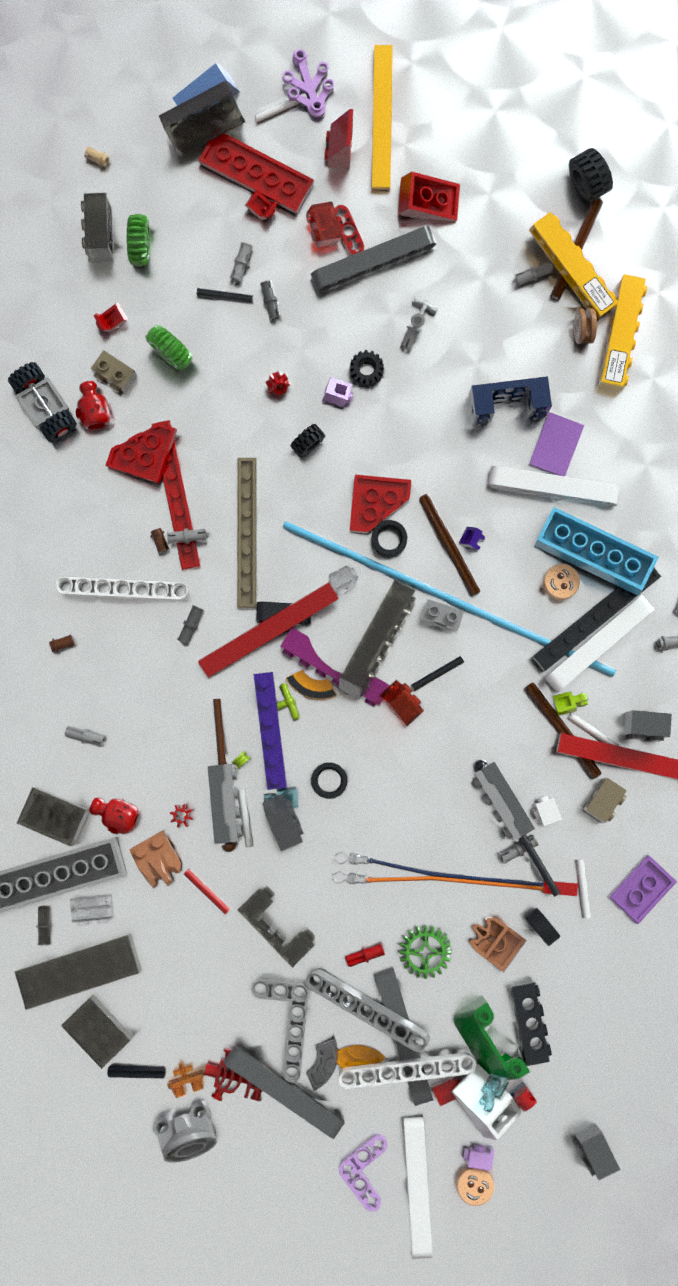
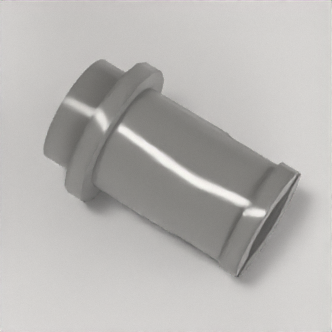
(667, 642)

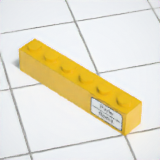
(572, 265)
(622, 332)

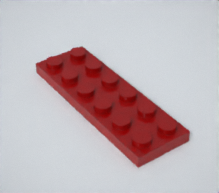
(256, 171)

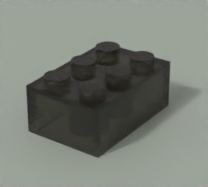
(97, 227)
(53, 816)
(97, 1031)

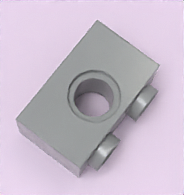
(442, 615)

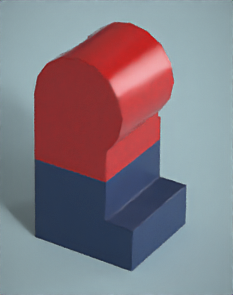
(523, 1097)

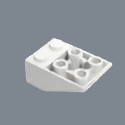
(493, 1123)

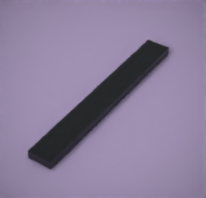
(587, 624)

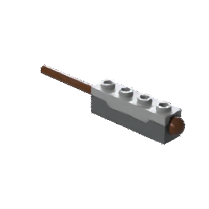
(223, 792)

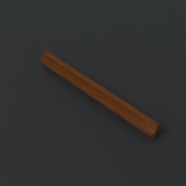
(580, 241)
(449, 544)
(558, 724)

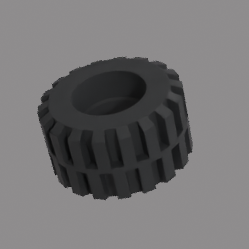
(590, 174)

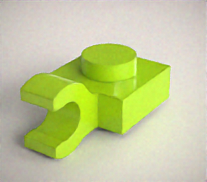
(567, 703)

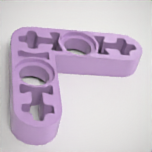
(358, 1166)

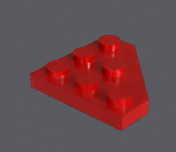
(144, 453)
(376, 500)

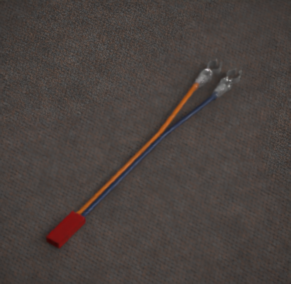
(564, 887)

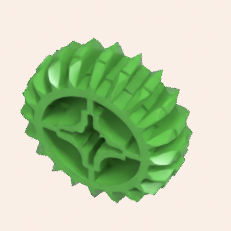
(138, 239)
(168, 347)
(434, 952)

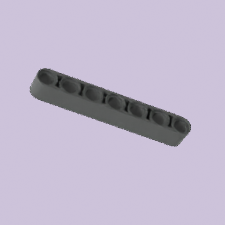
(373, 259)
(393, 1000)
(284, 1092)

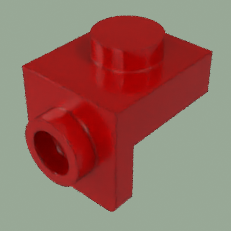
(260, 206)
(110, 319)

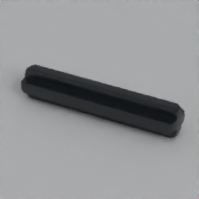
(136, 1072)

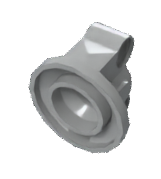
(186, 1135)

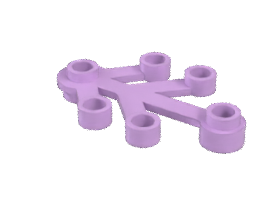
(308, 86)

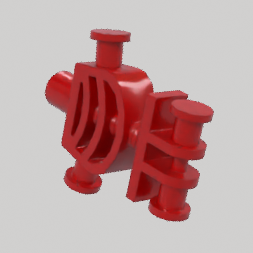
(217, 1072)

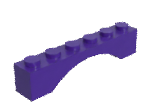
(270, 730)

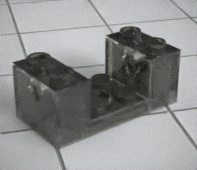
(295, 948)

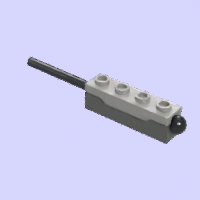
(509, 812)

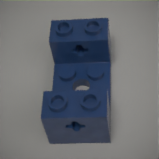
(534, 389)

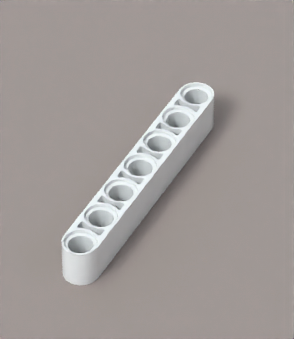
(554, 486)
(114, 584)
(599, 644)
(397, 1066)
(417, 1188)

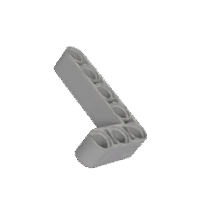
(293, 1021)

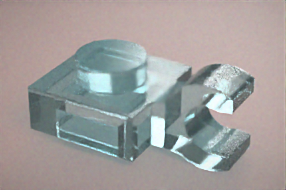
(289, 793)
(493, 1088)

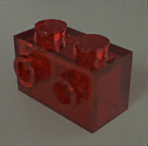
(323, 224)
(401, 702)

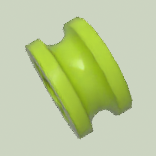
(241, 760)

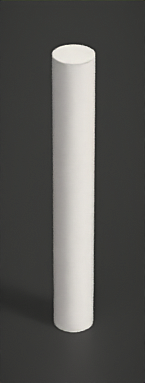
(276, 109)
(591, 730)
(245, 818)
(583, 888)

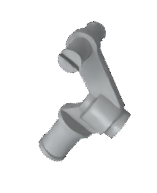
(417, 321)

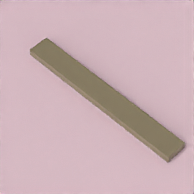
(247, 534)

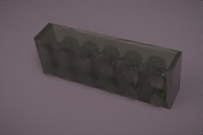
(376, 640)
(78, 971)

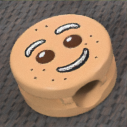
(561, 582)
(475, 1186)

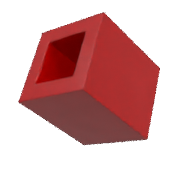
(443, 1090)

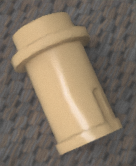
(96, 156)

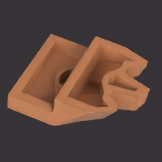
(156, 859)
(497, 943)

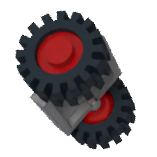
(42, 402)

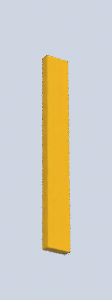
(382, 117)

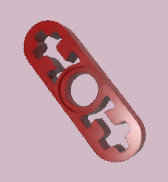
(349, 222)

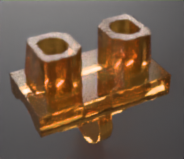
(194, 1078)

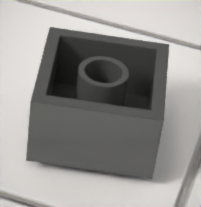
(647, 724)
(283, 822)
(598, 1154)

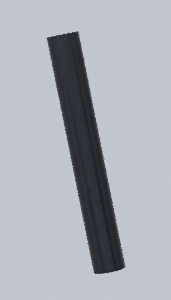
(224, 295)
(437, 673)

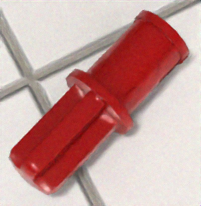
(365, 955)

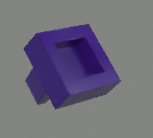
(471, 537)

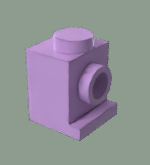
(337, 392)
(479, 1157)

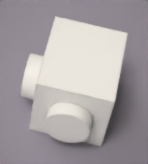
(546, 811)

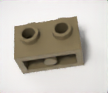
(113, 372)
(605, 800)

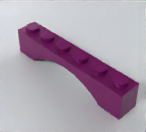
(299, 645)

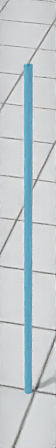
(433, 591)

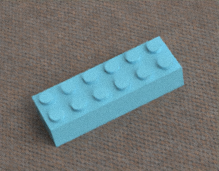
(596, 551)

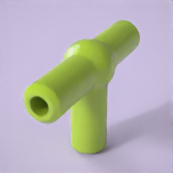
(288, 702)

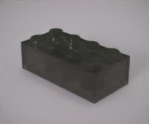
(201, 118)

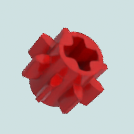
(277, 383)
(187, 817)

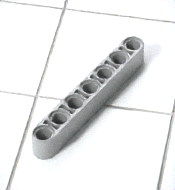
(377, 1010)

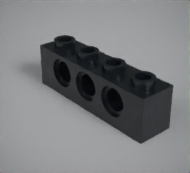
(540, 1053)

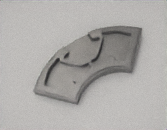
(325, 1064)

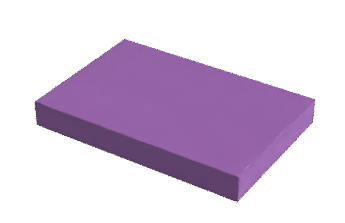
(556, 444)
(642, 889)

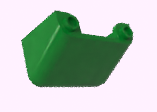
(471, 1023)

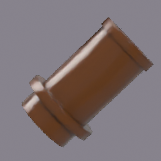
(159, 540)
(61, 643)

